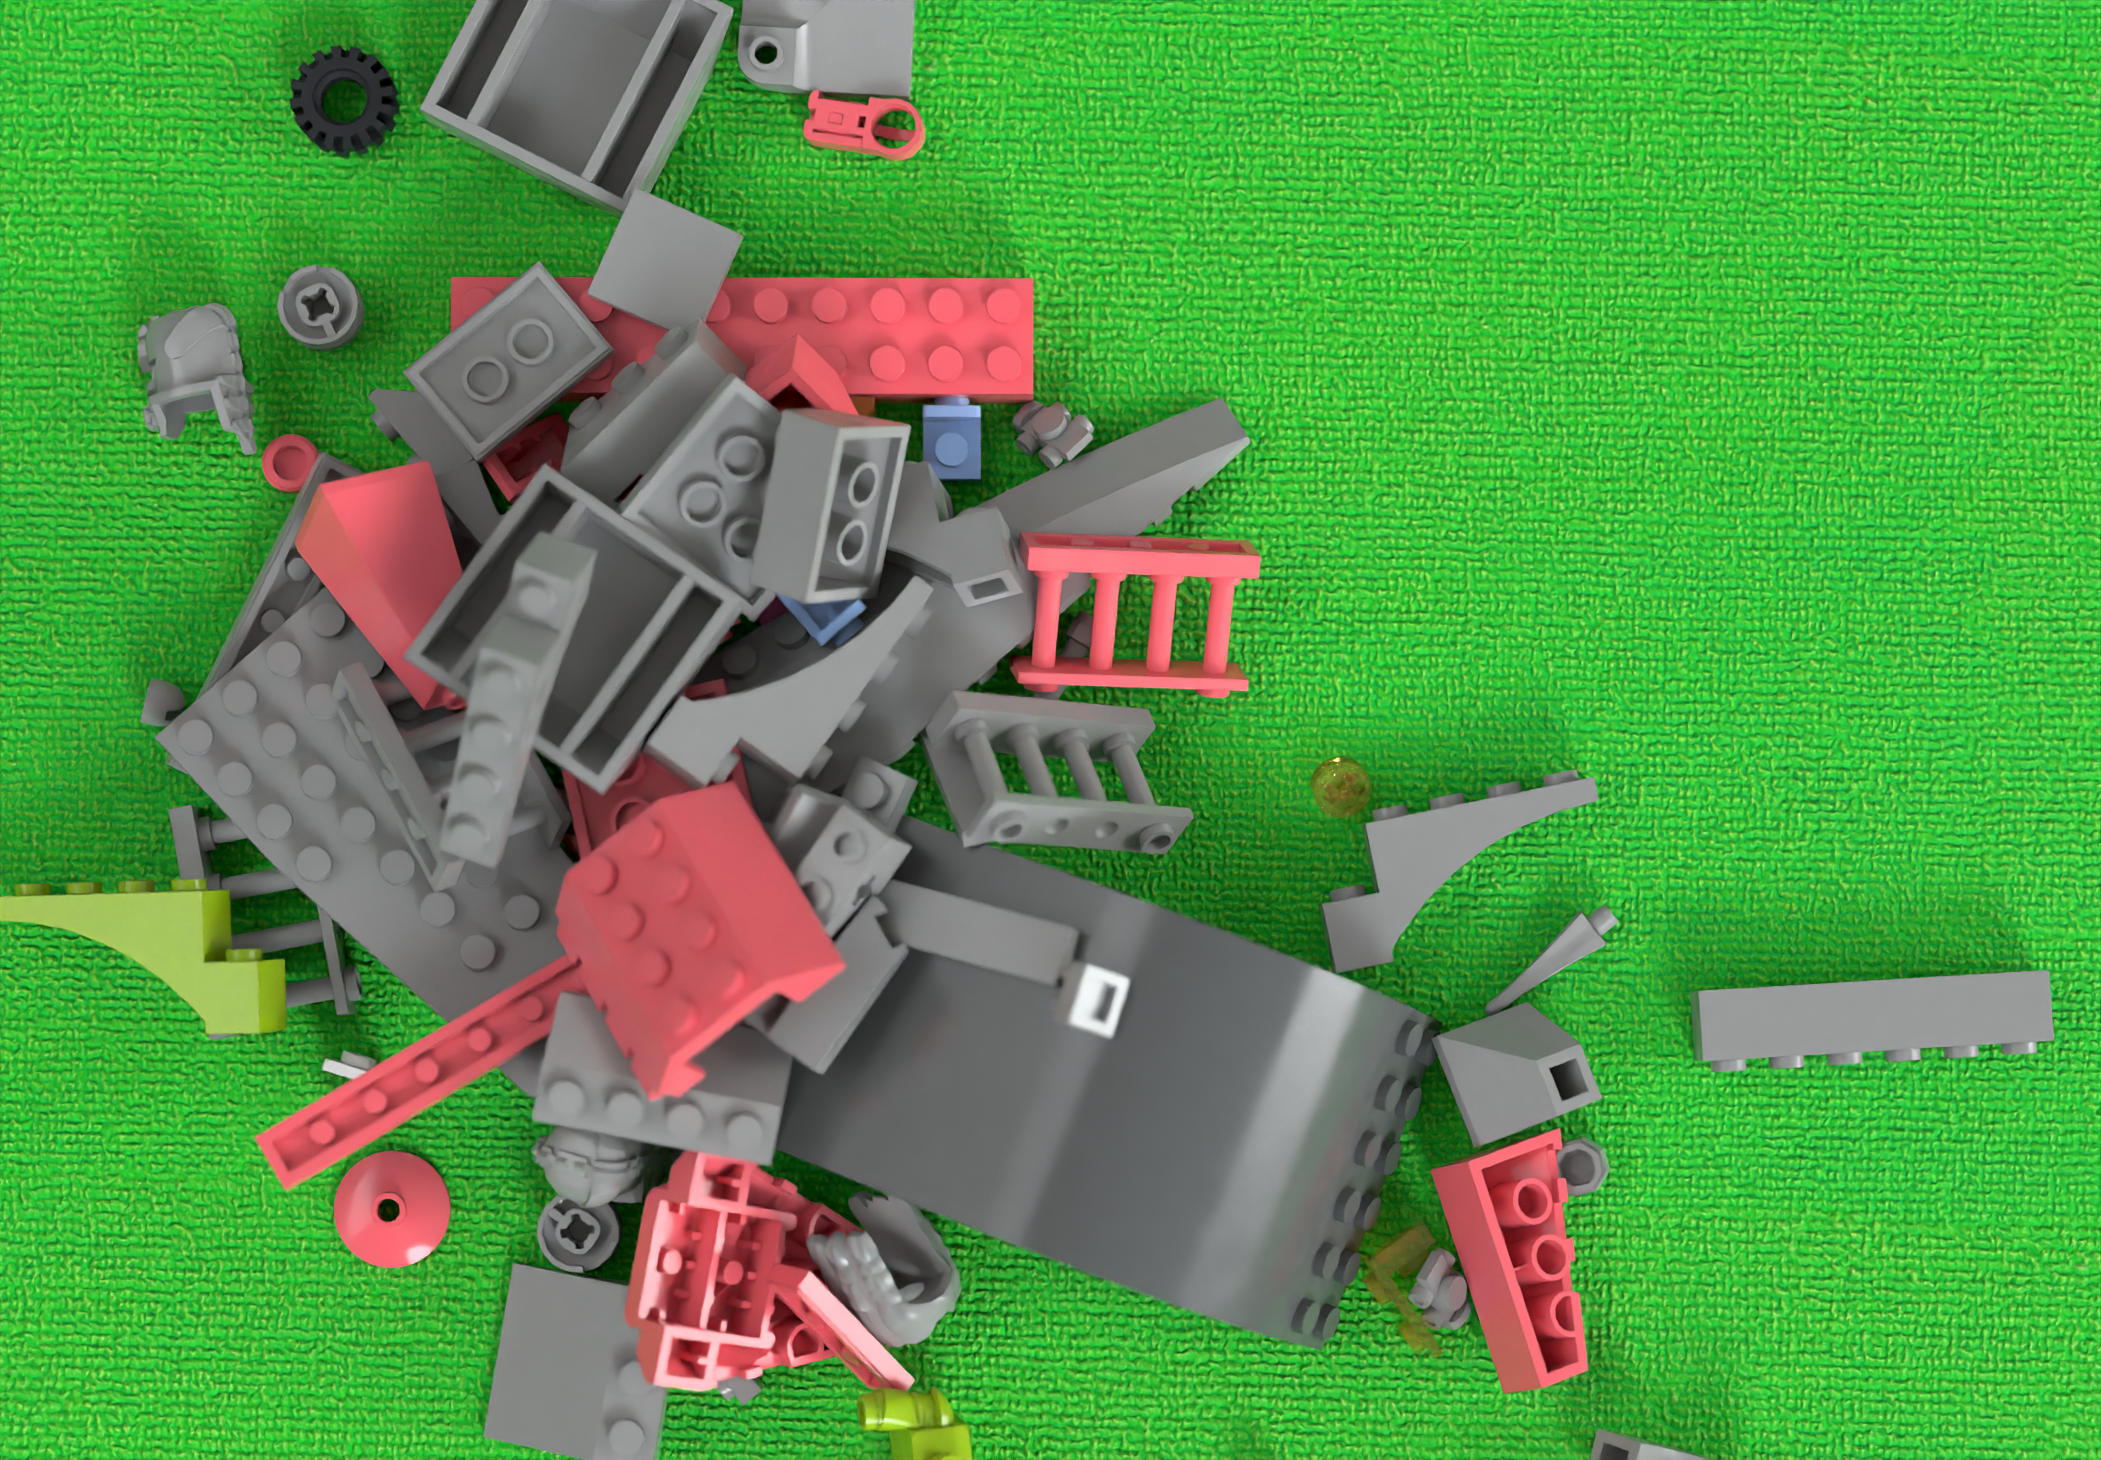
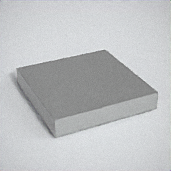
(664, 263)

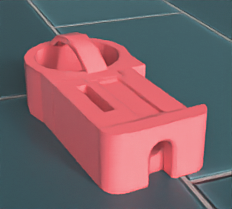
(854, 126)

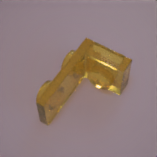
(1406, 1254)

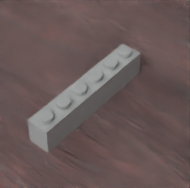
(1872, 1017)

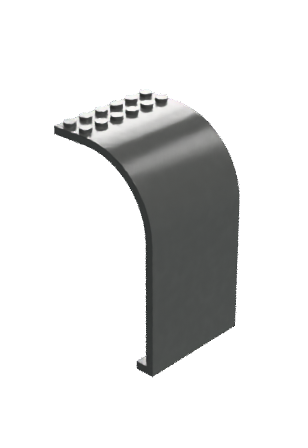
(1193, 1156)

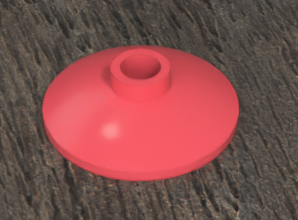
(422, 1205)

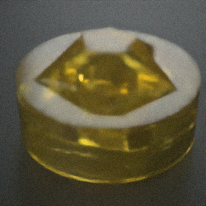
(1341, 786)

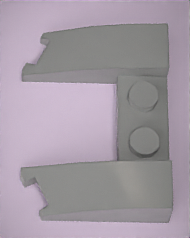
(828, 1016)

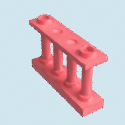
(1109, 561)

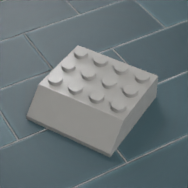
(579, 87)
(632, 648)

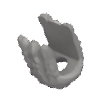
(893, 1274)

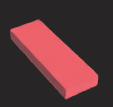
(837, 1328)

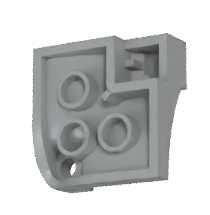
(830, 46)

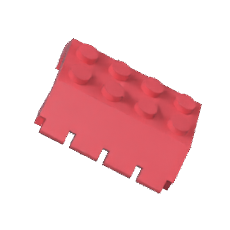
(688, 930)

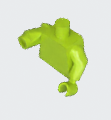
(918, 1424)

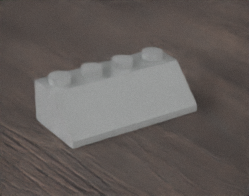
(725, 1114)

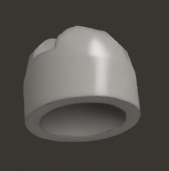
(162, 703)

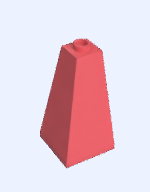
(387, 562)

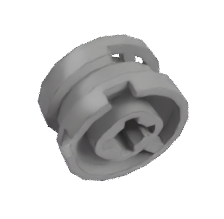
(321, 308)
(577, 1236)

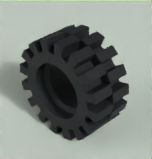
(337, 67)

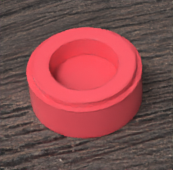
(288, 462)

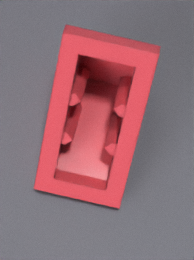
(525, 453)

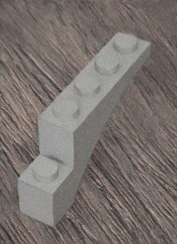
(964, 553)
(510, 695)
(791, 718)
(1420, 851)

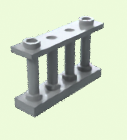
(1066, 731)
(417, 798)
(194, 840)

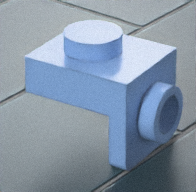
(827, 619)

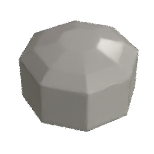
(1582, 1165)

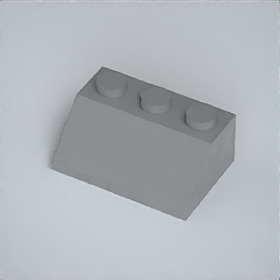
(829, 505)

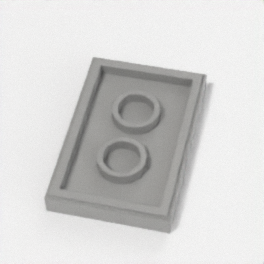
(509, 362)

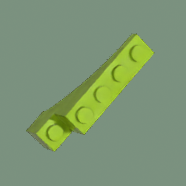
(175, 936)

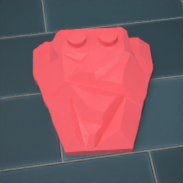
(704, 1270)

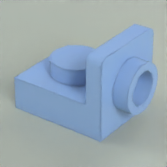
(953, 439)

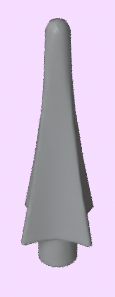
(1574, 942)

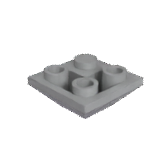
(1514, 1072)

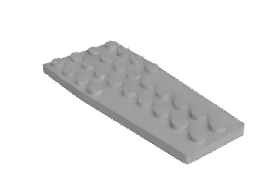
(302, 794)

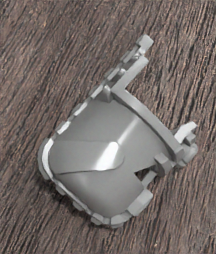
(195, 371)
(602, 1167)

